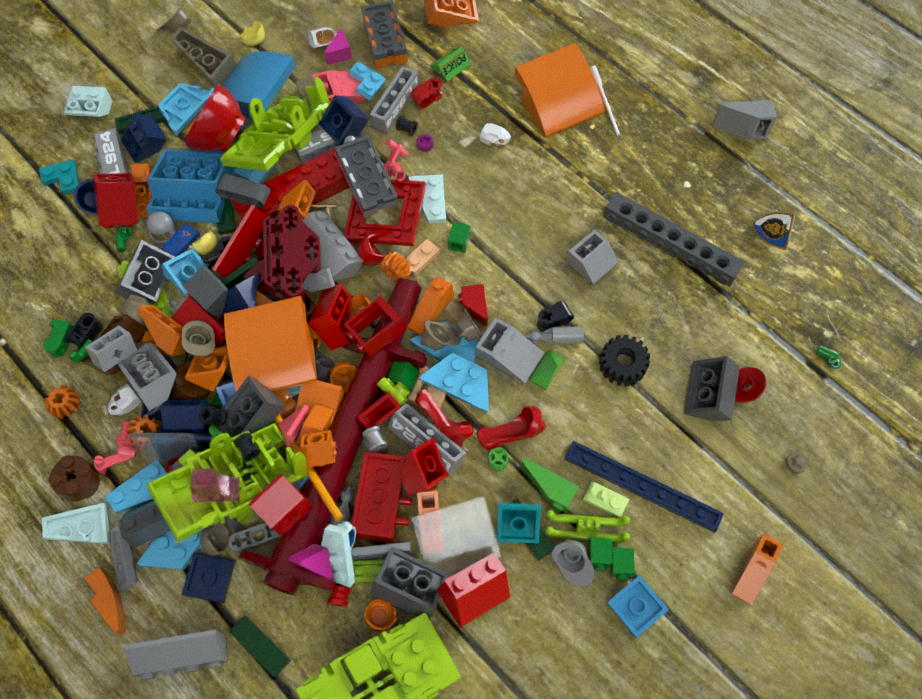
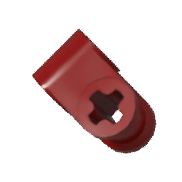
(427, 93)

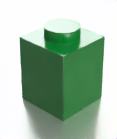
(459, 237)
(404, 373)
(600, 553)
(622, 563)

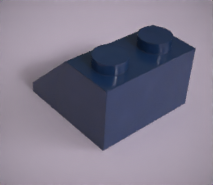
(343, 119)

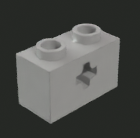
(111, 348)

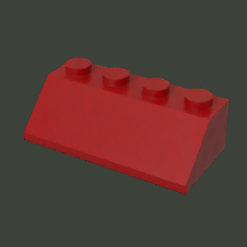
(241, 243)

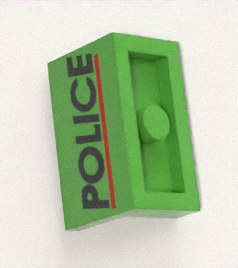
(452, 63)

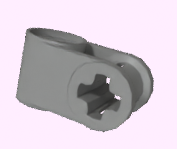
(374, 440)

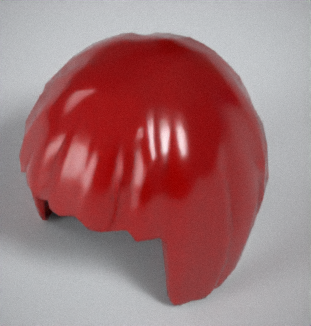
(368, 252)

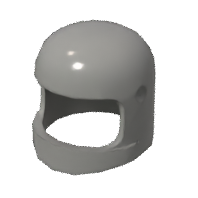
(158, 224)

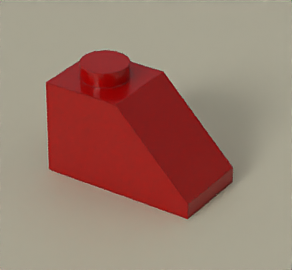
(473, 299)

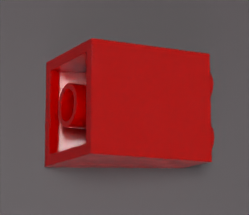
(115, 199)

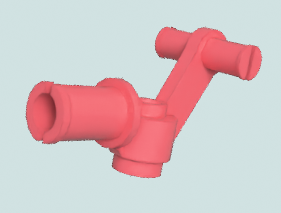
(392, 167)
(125, 452)

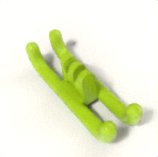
(587, 527)

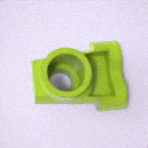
(398, 391)

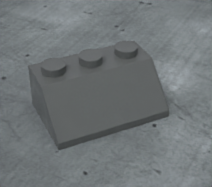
(144, 273)
(712, 389)
(251, 408)
(143, 524)
(409, 583)

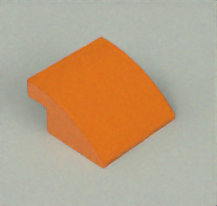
(559, 90)
(271, 344)

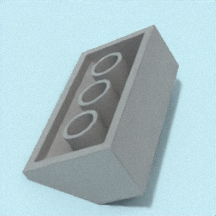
(335, 248)
(149, 375)
(177, 653)

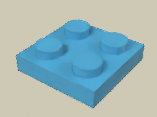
(637, 606)

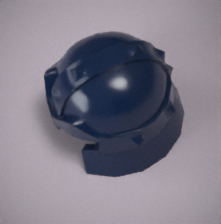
(85, 197)

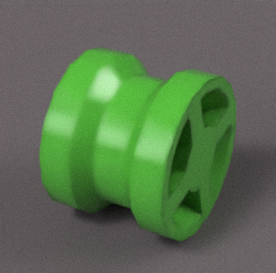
(498, 455)

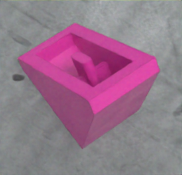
(338, 49)
(314, 559)

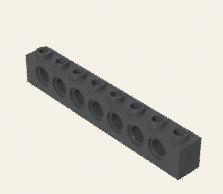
(682, 239)

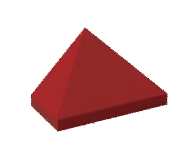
(379, 411)

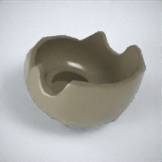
(215, 539)

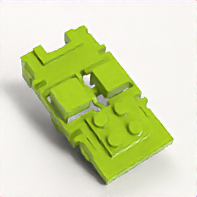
(265, 139)
(173, 490)
(412, 660)

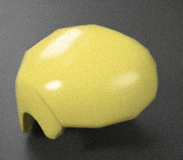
(254, 35)
(205, 244)

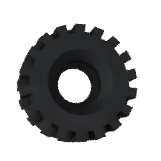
(619, 372)

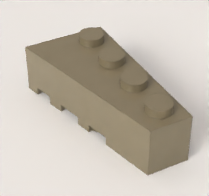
(204, 56)

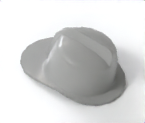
(573, 562)

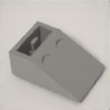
(746, 118)
(508, 350)

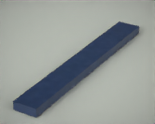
(644, 487)

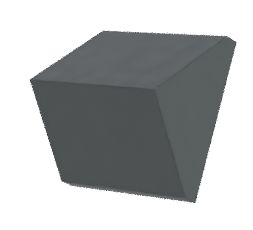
(207, 291)

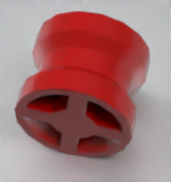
(339, 597)

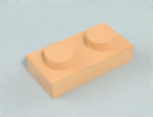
(422, 256)

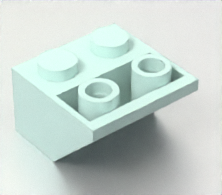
(88, 101)

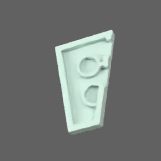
(434, 200)
(78, 525)

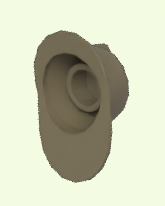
(179, 19)
(131, 305)
(467, 327)
(438, 335)
(198, 338)

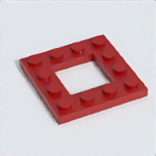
(405, 232)

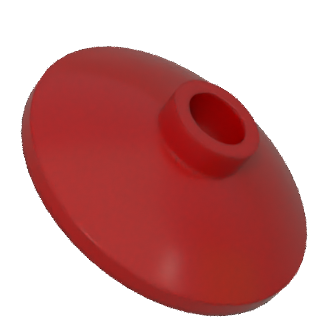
(750, 377)

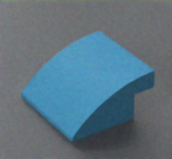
(259, 77)
(186, 184)

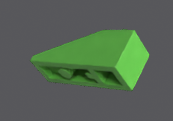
(554, 489)

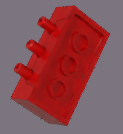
(380, 498)

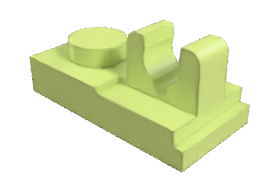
(606, 499)

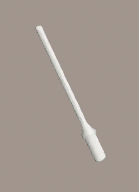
(598, 81)

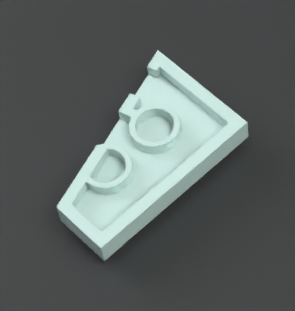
(337, 542)

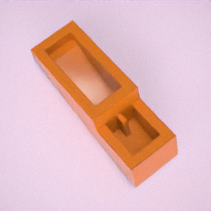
(107, 600)

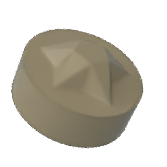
(796, 462)

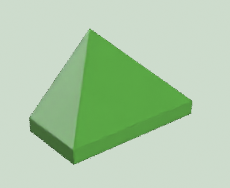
(547, 370)

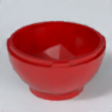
(216, 123)

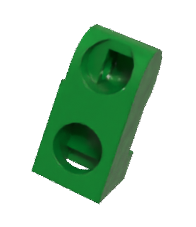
(56, 343)

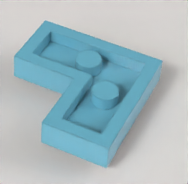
(370, 80)

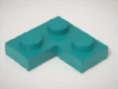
(64, 173)

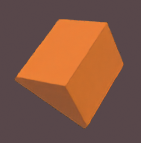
(208, 369)

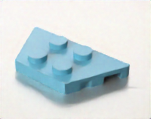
(183, 105)
(465, 349)
(460, 380)
(167, 553)

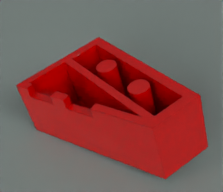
(330, 316)

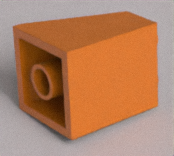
(322, 394)

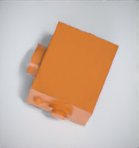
(318, 448)

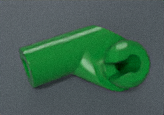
(121, 237)
(78, 356)
(831, 357)

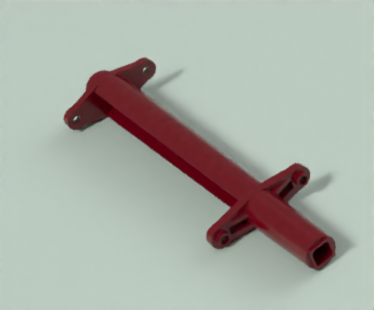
(347, 434)

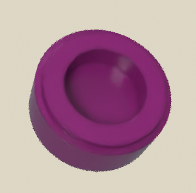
(425, 143)

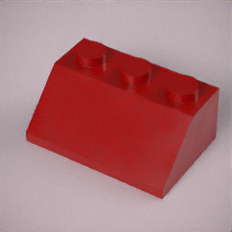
(475, 590)

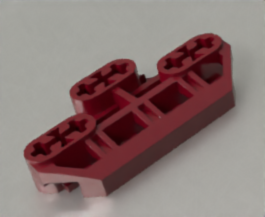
(295, 256)

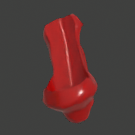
(525, 426)
(455, 431)

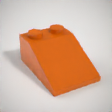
(450, 12)

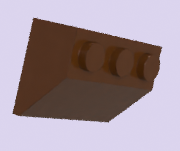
(127, 323)

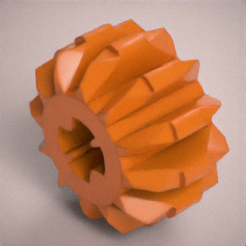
(396, 266)
(62, 401)
(136, 425)

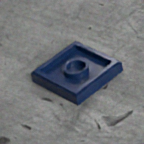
(208, 578)

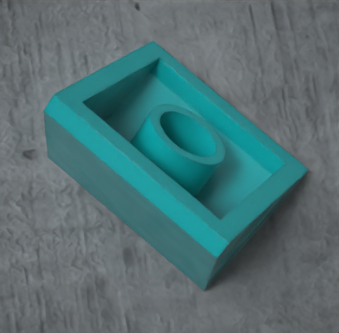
(518, 523)

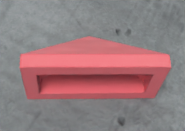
(293, 424)

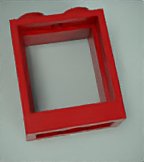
(369, 315)

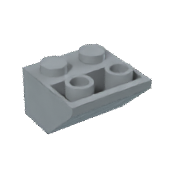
(592, 257)

